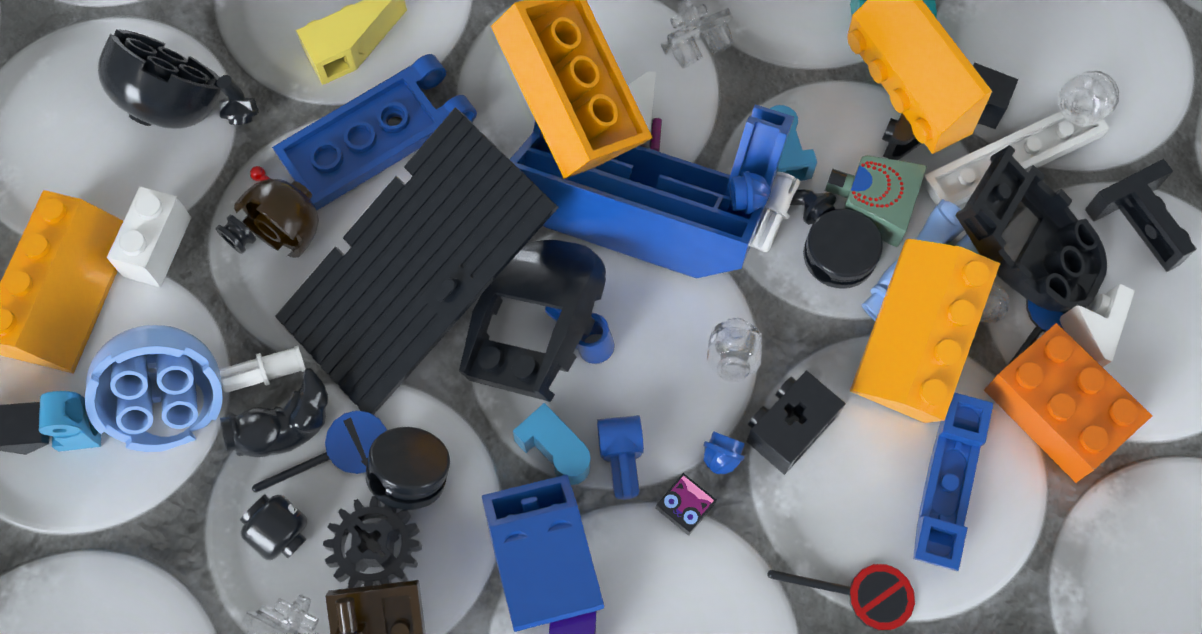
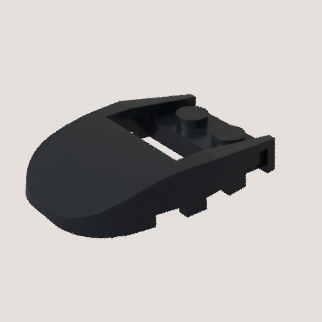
(1063, 255)
(547, 275)

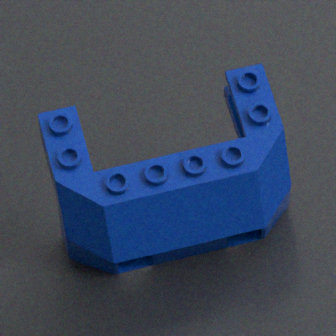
(660, 203)

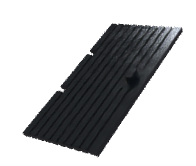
(415, 262)

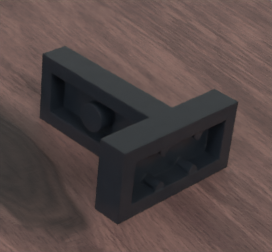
(1146, 213)

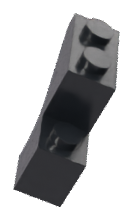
(900, 132)

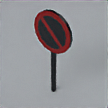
(877, 595)

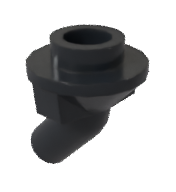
(235, 107)
(814, 204)

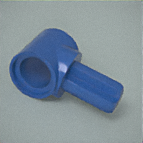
(592, 352)
(621, 445)

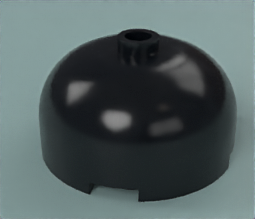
(156, 82)

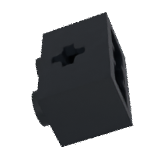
(787, 443)

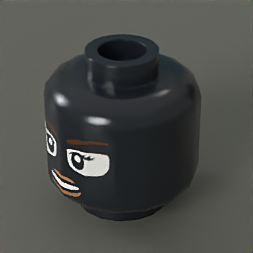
(273, 527)

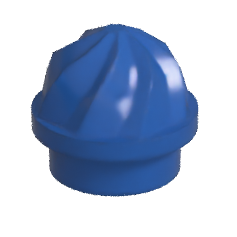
(748, 192)
(722, 453)

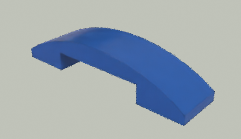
(950, 482)

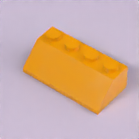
(919, 69)
(570, 82)
(57, 282)
(925, 329)

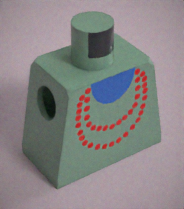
(881, 191)

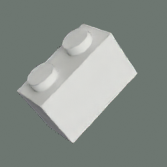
(149, 236)

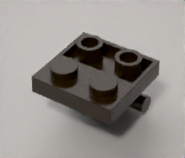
(376, 609)

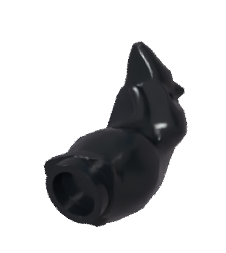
(278, 430)

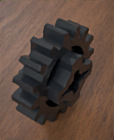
(384, 532)

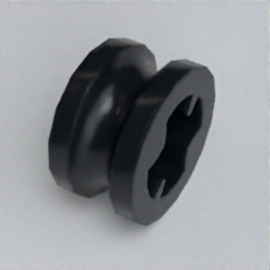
(236, 234)

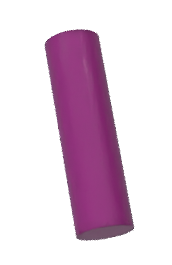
(656, 134)

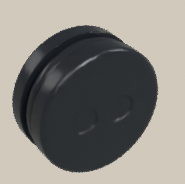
(842, 248)
(407, 468)

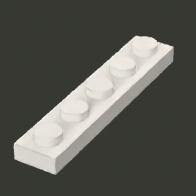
(1032, 145)

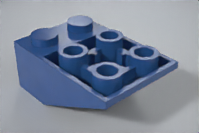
(542, 553)

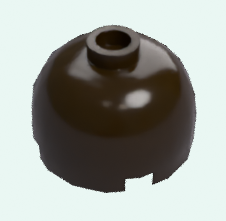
(280, 214)

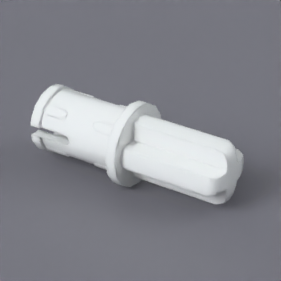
(775, 210)
(262, 369)

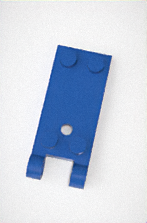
(356, 138)

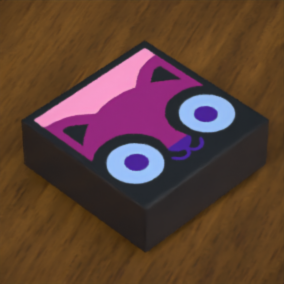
(686, 504)

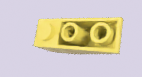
(347, 37)

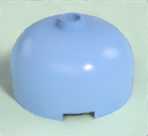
(148, 368)

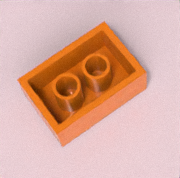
(1067, 403)

